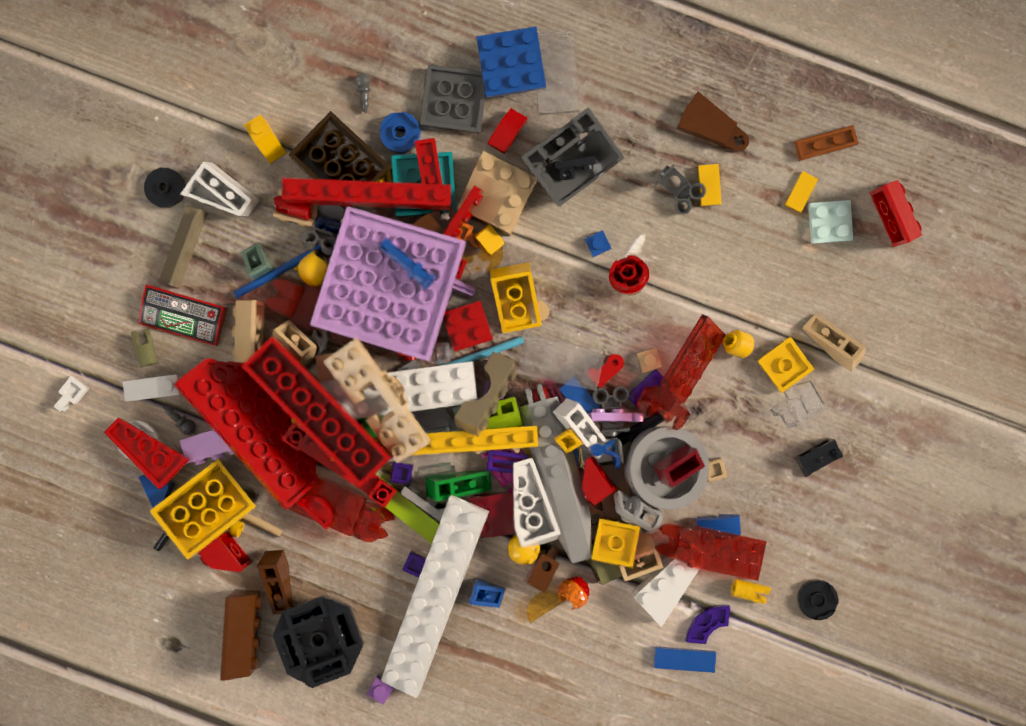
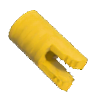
(749, 591)

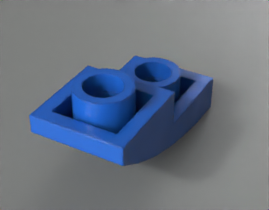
(725, 522)

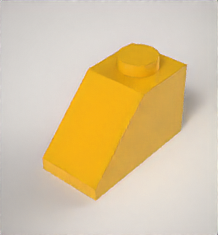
(265, 138)

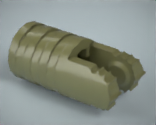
(146, 352)

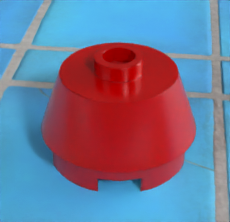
(629, 275)

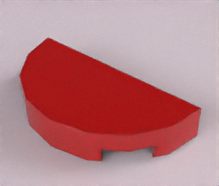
(317, 509)

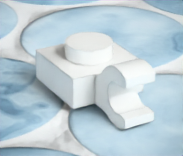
(72, 392)

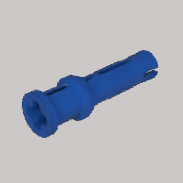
(414, 269)

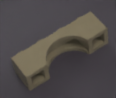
(474, 415)

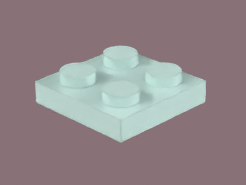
(830, 222)

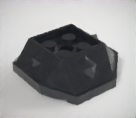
(316, 661)

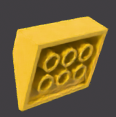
(202, 509)

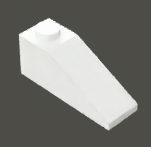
(151, 387)
(574, 417)

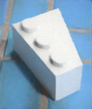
(218, 189)

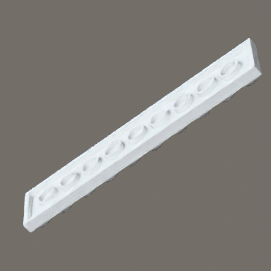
(434, 595)

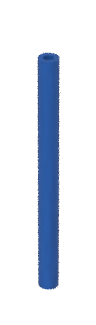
(273, 274)

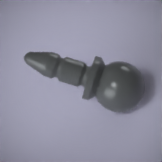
(363, 82)
(185, 425)

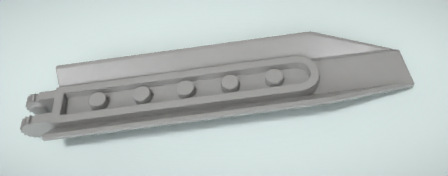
(559, 477)

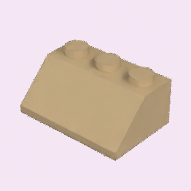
(248, 328)

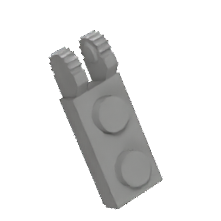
(426, 504)

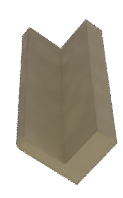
(183, 246)

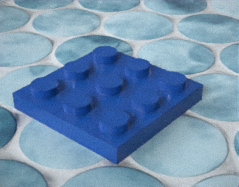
(511, 62)

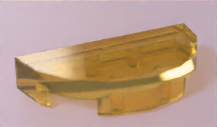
(495, 259)
(541, 604)

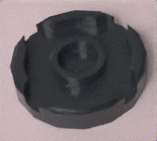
(817, 599)

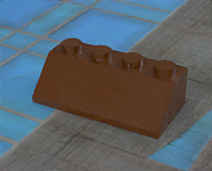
(240, 634)

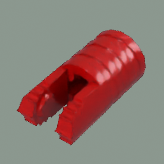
(296, 210)

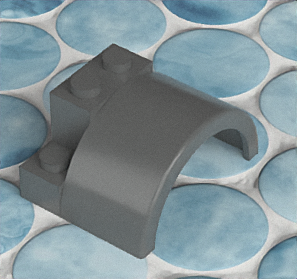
(567, 145)

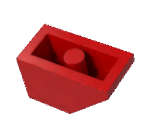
(596, 482)

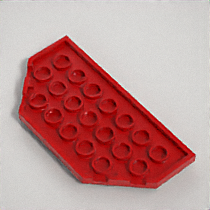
(250, 426)

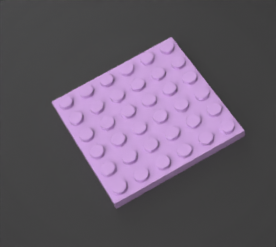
(374, 297)

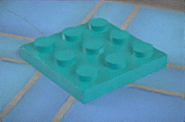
(406, 170)

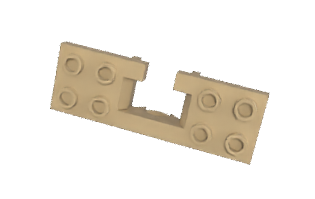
(397, 428)

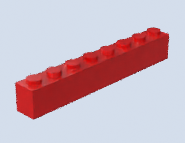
(366, 194)

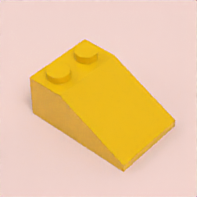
(512, 291)

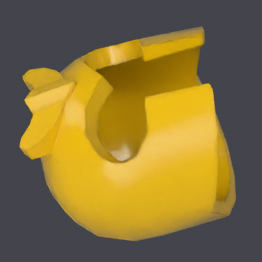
(313, 269)
(520, 554)

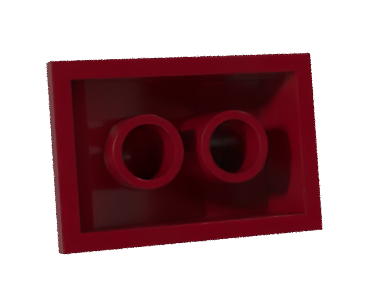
(501, 513)

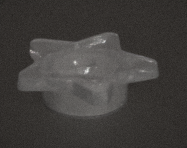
(477, 273)

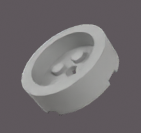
(649, 449)

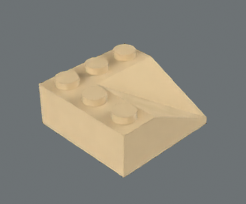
(504, 192)

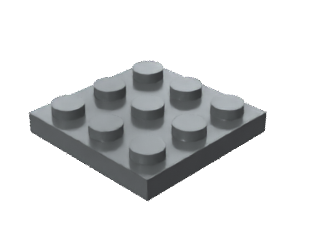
(453, 99)

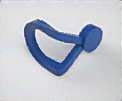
(598, 450)

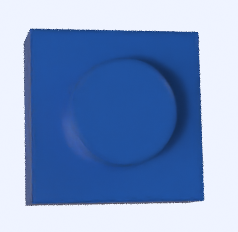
(597, 244)

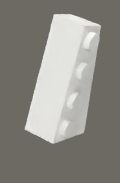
(664, 588)

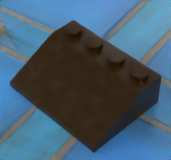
(337, 153)

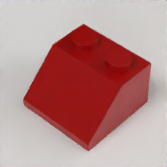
(224, 554)

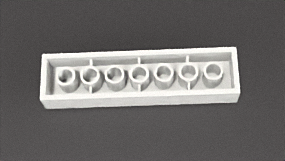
(423, 390)

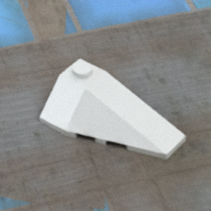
(532, 511)

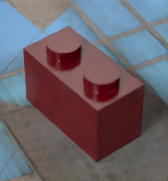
(678, 466)

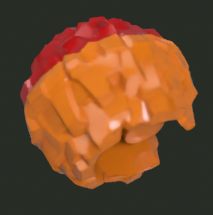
(575, 591)

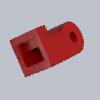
(610, 368)

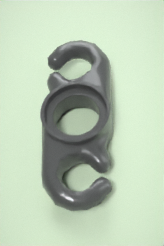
(321, 340)

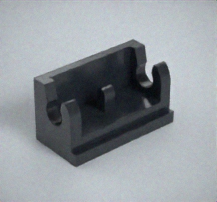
(818, 456)

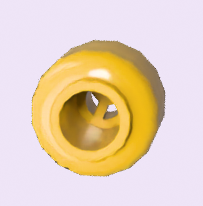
(738, 343)

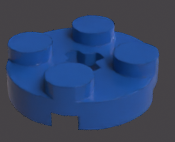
(388, 134)

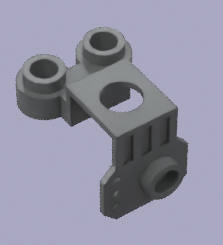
(683, 192)
(322, 237)
(608, 403)

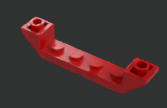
(375, 488)

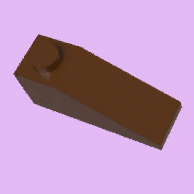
(276, 580)

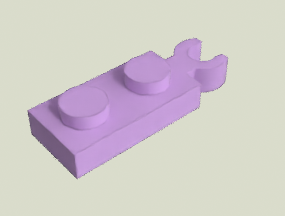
(617, 415)

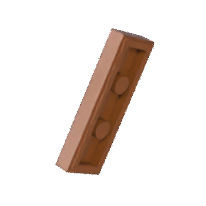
(826, 143)

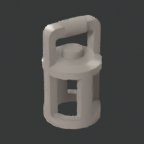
(632, 509)

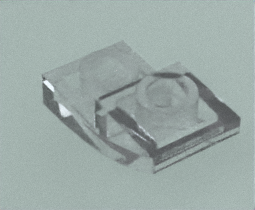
(442, 353)

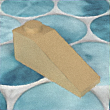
(835, 342)

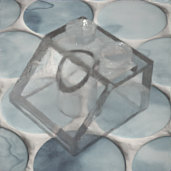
(433, 464)

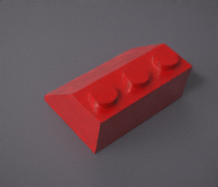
(896, 213)

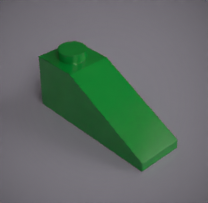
(458, 484)

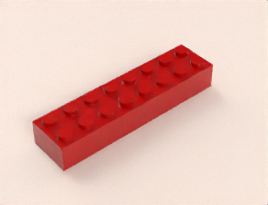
(316, 411)

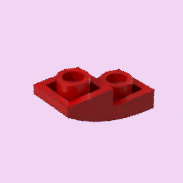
(506, 131)

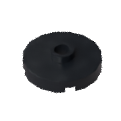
(172, 193)

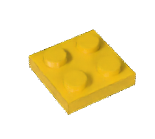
(785, 365)
(616, 543)

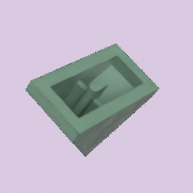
(256, 261)

